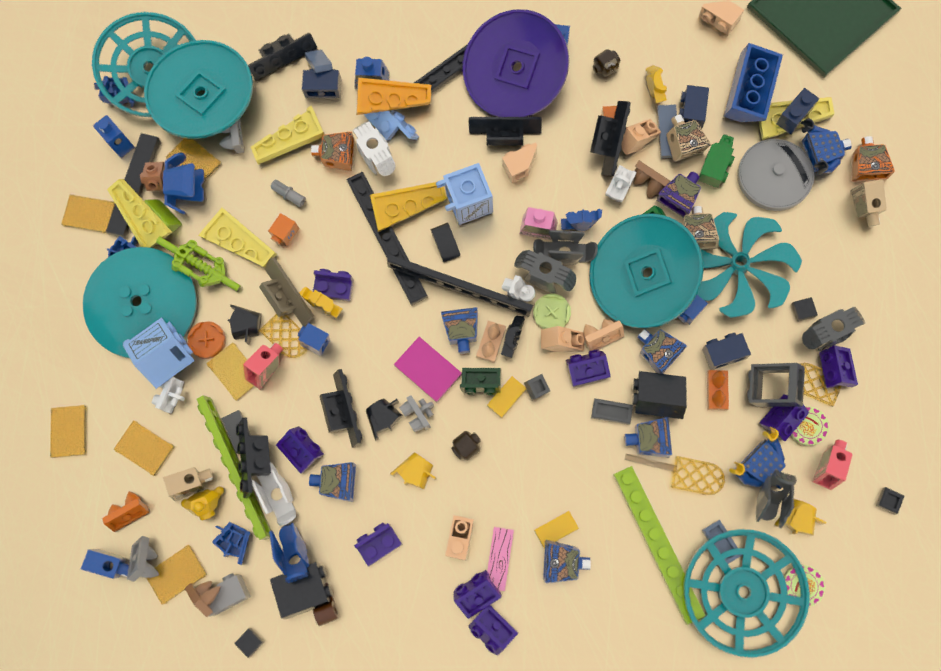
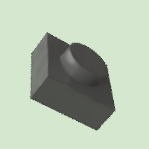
(536, 386)

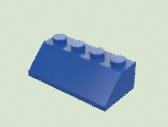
(753, 84)

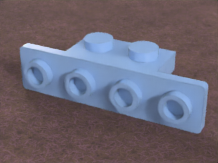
(390, 122)

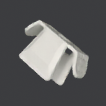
(380, 155)
(282, 508)

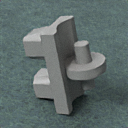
(420, 422)

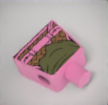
(538, 223)

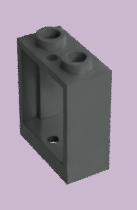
(795, 387)

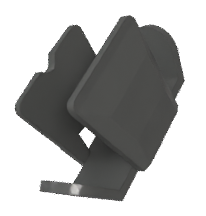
(578, 252)
(559, 274)
(822, 331)
(769, 500)

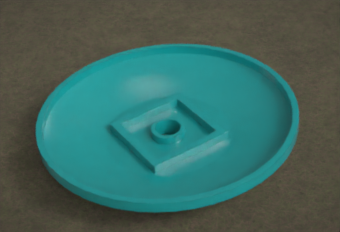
(185, 71)
(641, 244)
(130, 274)

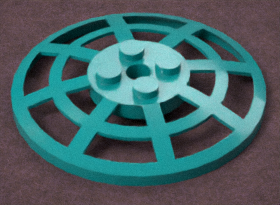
(137, 58)
(758, 595)

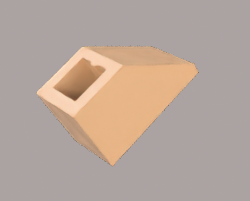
(722, 15)
(639, 135)
(519, 163)
(562, 339)
(459, 538)

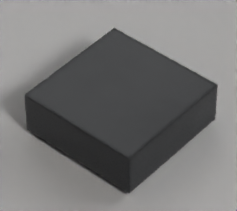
(804, 309)
(890, 500)
(249, 642)

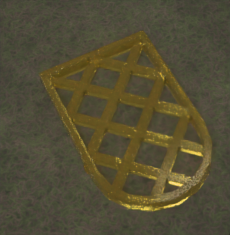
(280, 339)
(817, 397)
(687, 488)

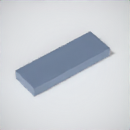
(665, 114)

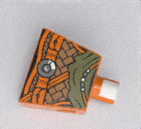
(336, 150)
(871, 161)

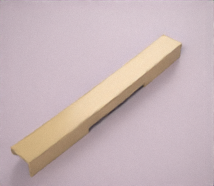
(662, 465)

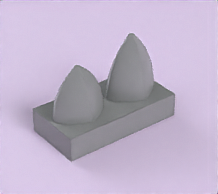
(234, 140)
(137, 565)

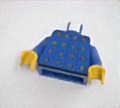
(761, 461)

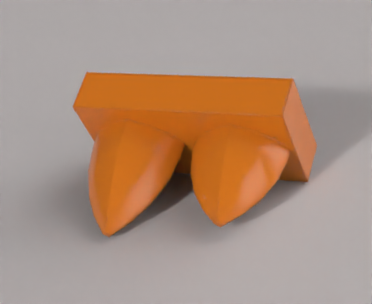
(717, 390)
(122, 516)

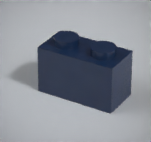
(321, 84)
(694, 104)
(797, 111)
(726, 351)

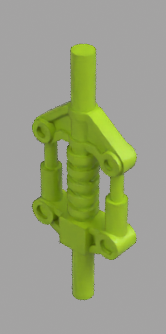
(182, 254)

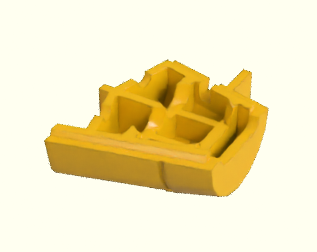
(655, 84)
(320, 300)
(414, 471)
(802, 518)

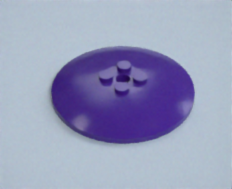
(501, 43)

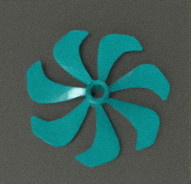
(744, 301)

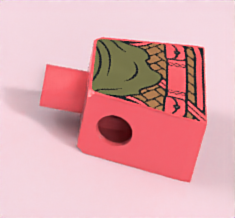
(262, 365)
(833, 466)

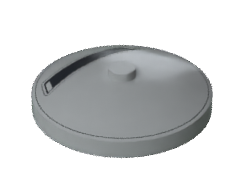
(775, 174)

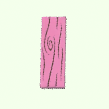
(500, 556)

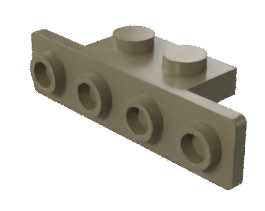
(283, 294)

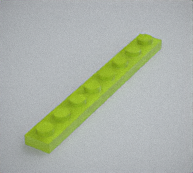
(230, 460)
(657, 541)

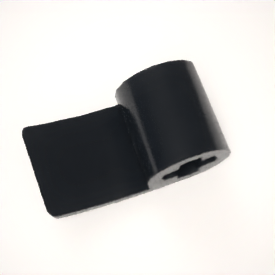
(445, 242)

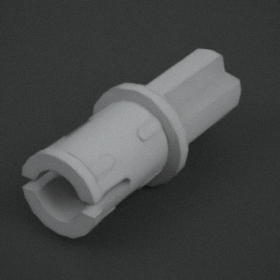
(288, 193)

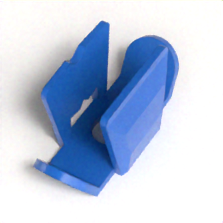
(181, 182)
(292, 546)

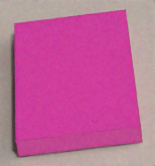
(428, 369)

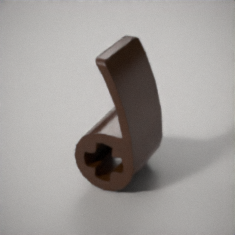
(326, 613)

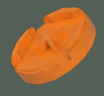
(206, 339)

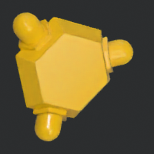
(203, 503)

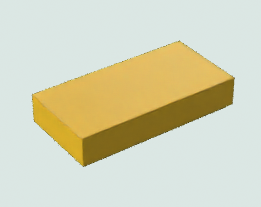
(507, 397)
(556, 528)

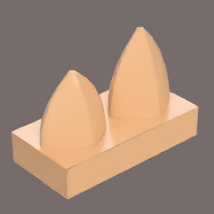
(609, 333)
(491, 341)

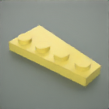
(769, 128)
(299, 132)
(138, 215)
(234, 236)

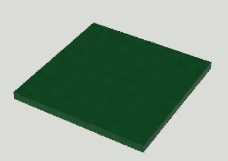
(824, 29)

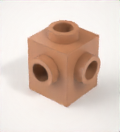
(153, 176)

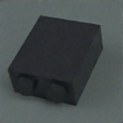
(660, 395)
(303, 593)

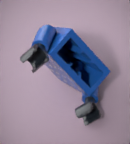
(823, 147)

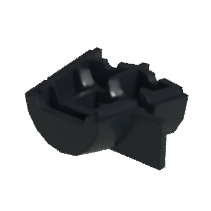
(244, 323)
(512, 335)
(382, 416)

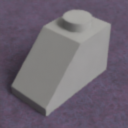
(231, 593)

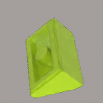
(164, 214)

